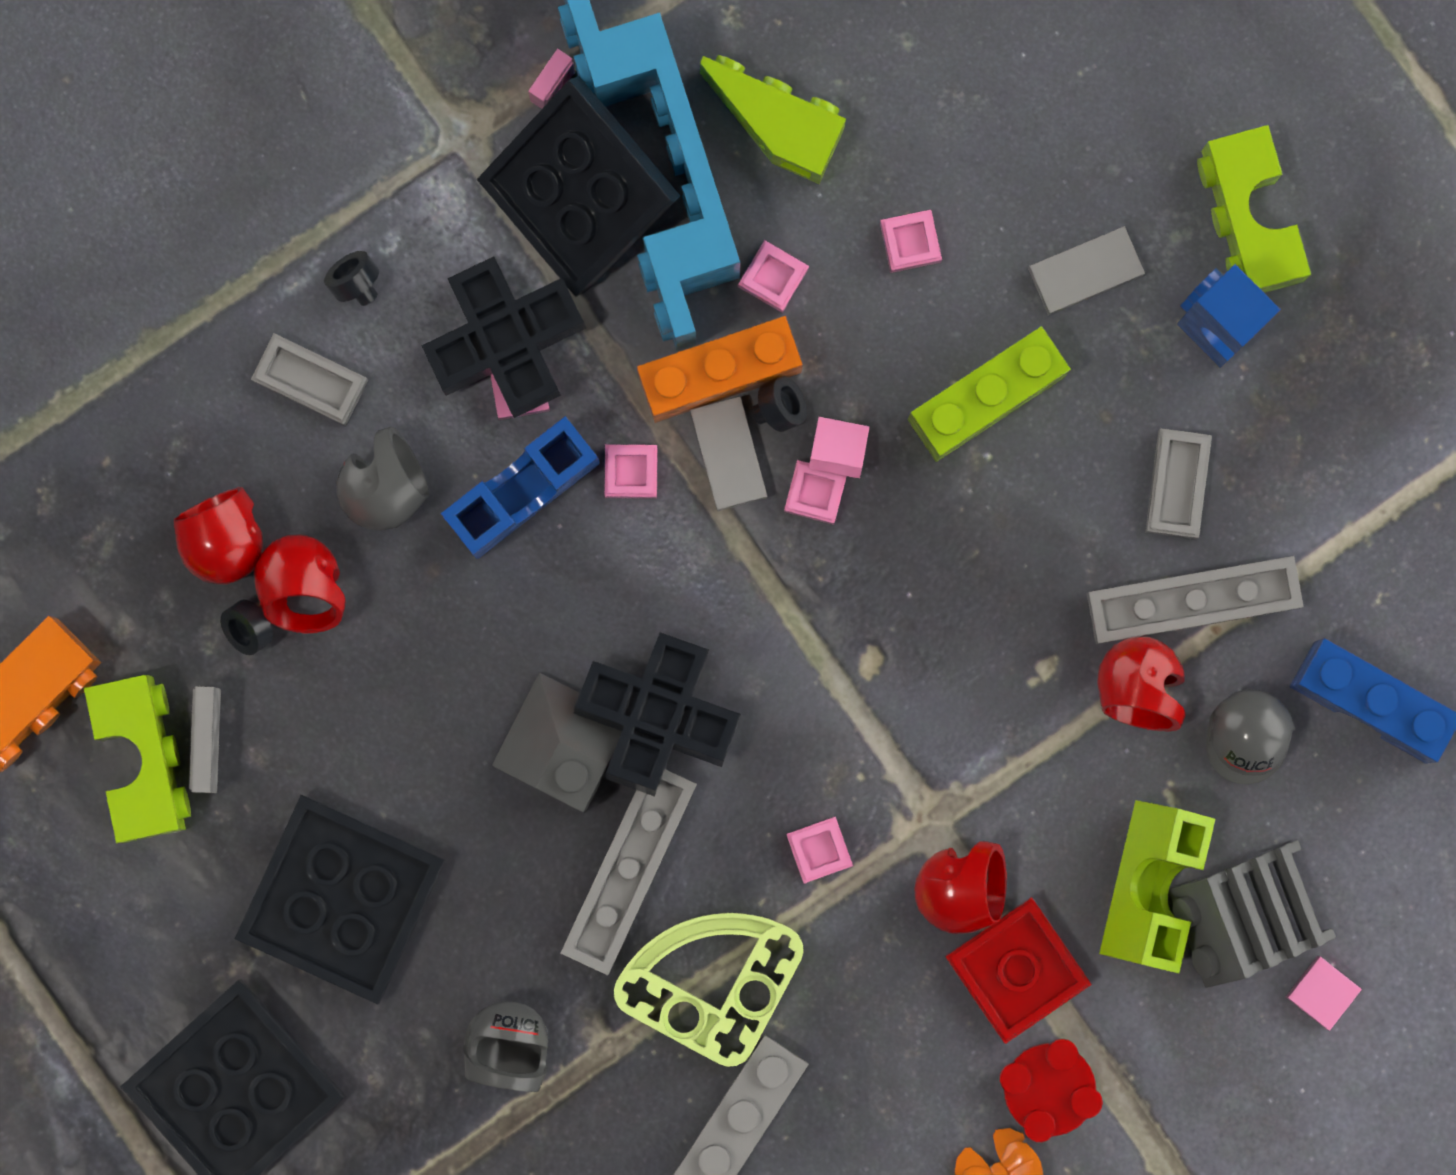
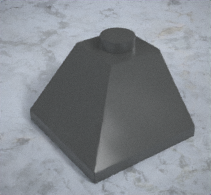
(555, 747)

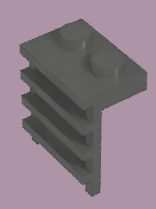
(1225, 925)

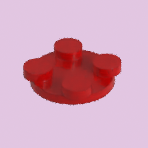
(1050, 1089)

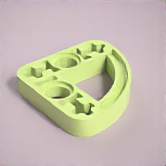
(710, 1017)

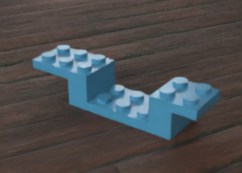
(628, 64)

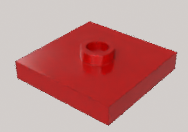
(1018, 970)

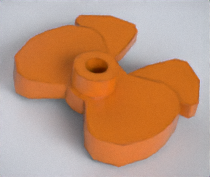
(1013, 1153)

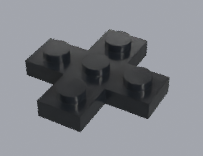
(504, 337)
(657, 714)

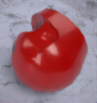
(219, 537)
(298, 568)
(1134, 682)
(956, 891)

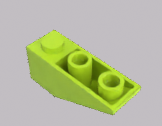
(786, 128)

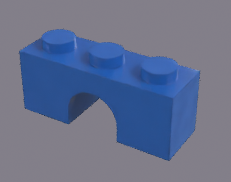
(1225, 313)
(522, 489)
(1376, 699)

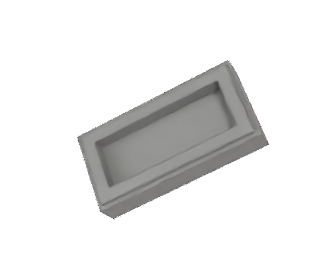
(1086, 271)
(309, 379)
(728, 453)
(1178, 483)
(205, 739)

